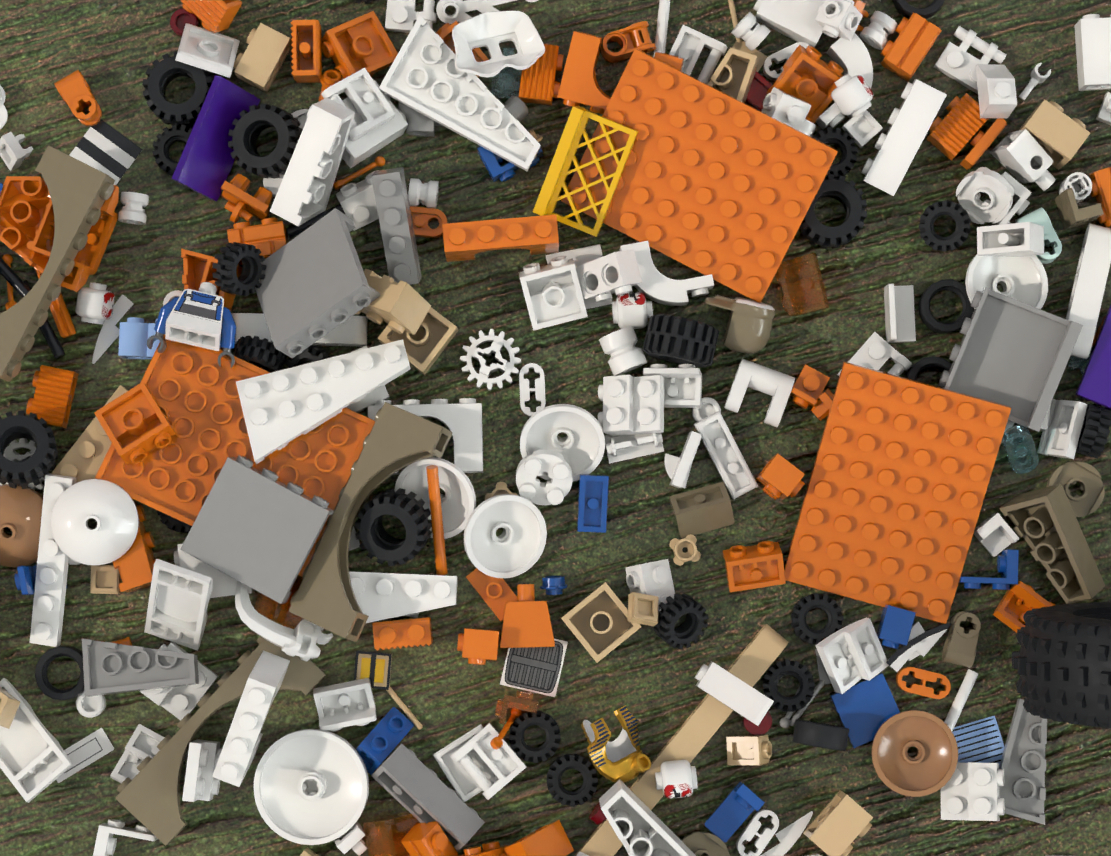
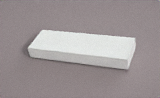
(726, 455)

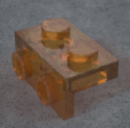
(802, 285)
(522, 701)

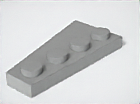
(126, 668)

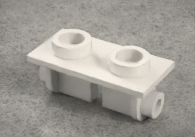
(632, 446)

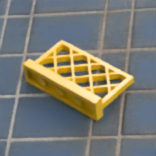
(563, 160)

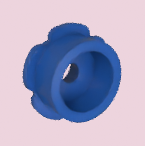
(553, 584)

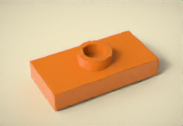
(982, 142)
(493, 591)

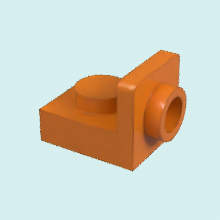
(808, 387)

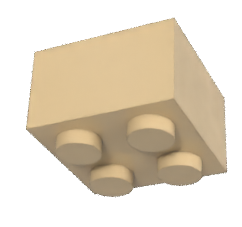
(1056, 132)
(428, 341)
(600, 622)
(839, 825)

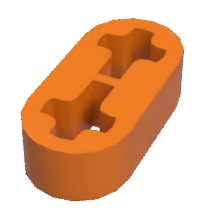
(925, 676)

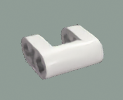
(763, 380)

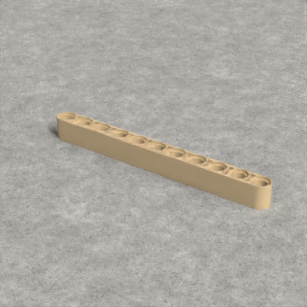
(693, 733)

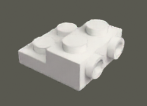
(552, 293)
(632, 405)
(182, 699)
(199, 771)
(973, 793)

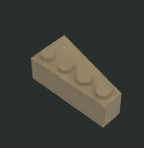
(1056, 541)

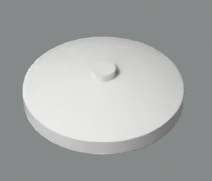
(311, 786)

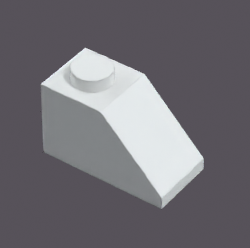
(995, 91)
(1010, 240)

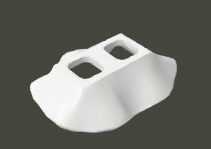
(490, 30)

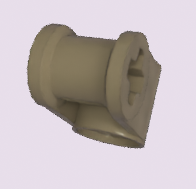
(960, 642)

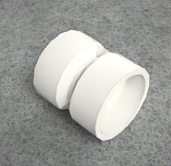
(622, 349)

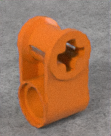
(629, 38)
(77, 96)

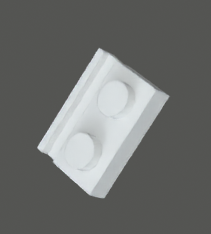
(1063, 429)

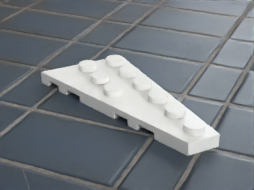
(429, 83)
(305, 396)

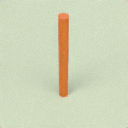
(436, 520)

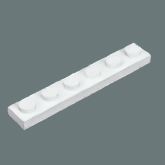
(50, 571)

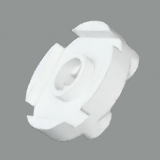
(995, 186)
(544, 493)

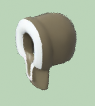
(748, 323)

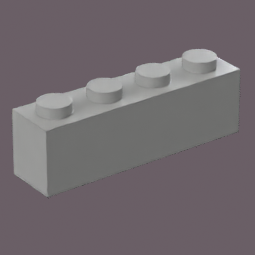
(396, 225)
(427, 796)

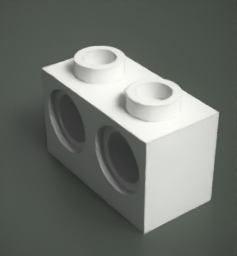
(609, 275)

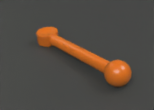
(379, 161)
(9, 259)
(497, 742)

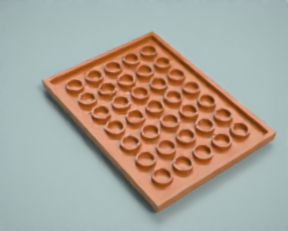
(704, 176)
(211, 426)
(895, 492)

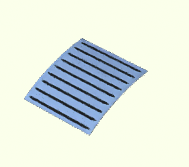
(979, 741)

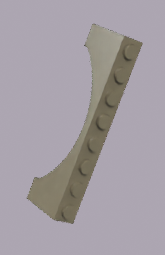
(76, 199)
(326, 586)
(155, 790)

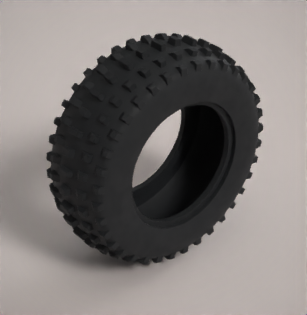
(1066, 663)

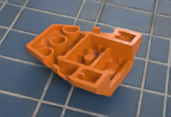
(29, 228)

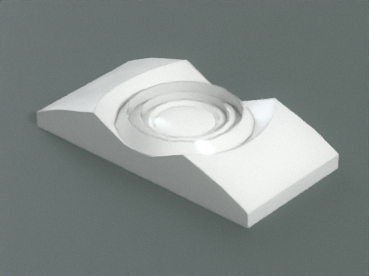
(178, 604)
(29, 751)

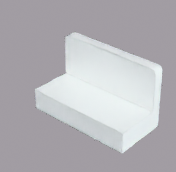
(899, 313)

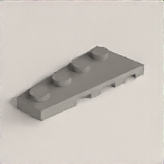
(1025, 766)

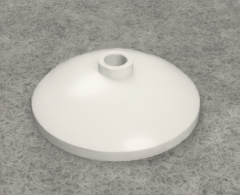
(1021, 278)
(580, 448)
(459, 493)
(115, 519)
(516, 547)

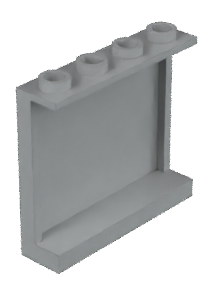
(313, 284)
(1011, 356)
(256, 528)

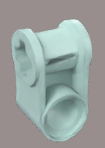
(1050, 237)

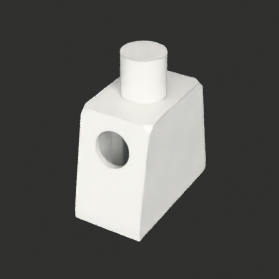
(1025, 158)

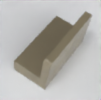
(1071, 215)
(702, 509)

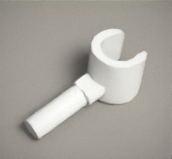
(1035, 79)

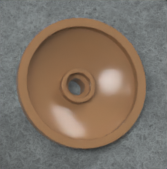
(22, 514)
(929, 767)

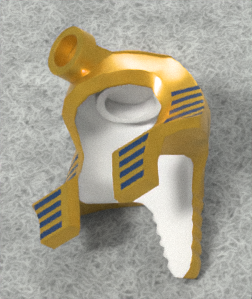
(618, 758)

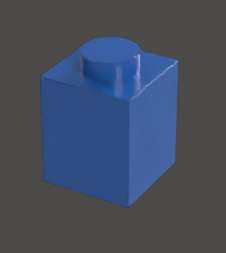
(895, 626)

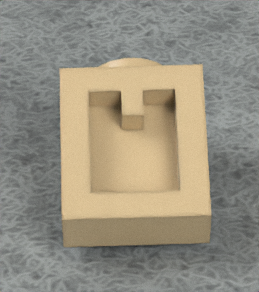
(748, 750)

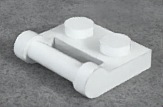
(690, 45)
(365, 98)
(876, 353)
(502, 761)

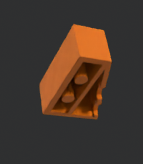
(199, 269)
(138, 562)

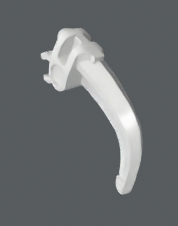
(297, 641)

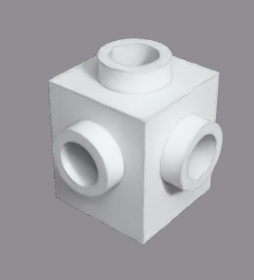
(838, 18)

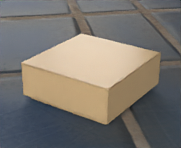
(104, 580)
(643, 609)

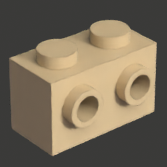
(262, 57)

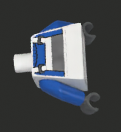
(197, 320)

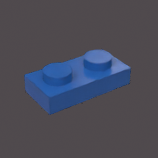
(592, 503)

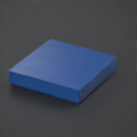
(865, 708)

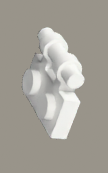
(402, 15)
(960, 64)

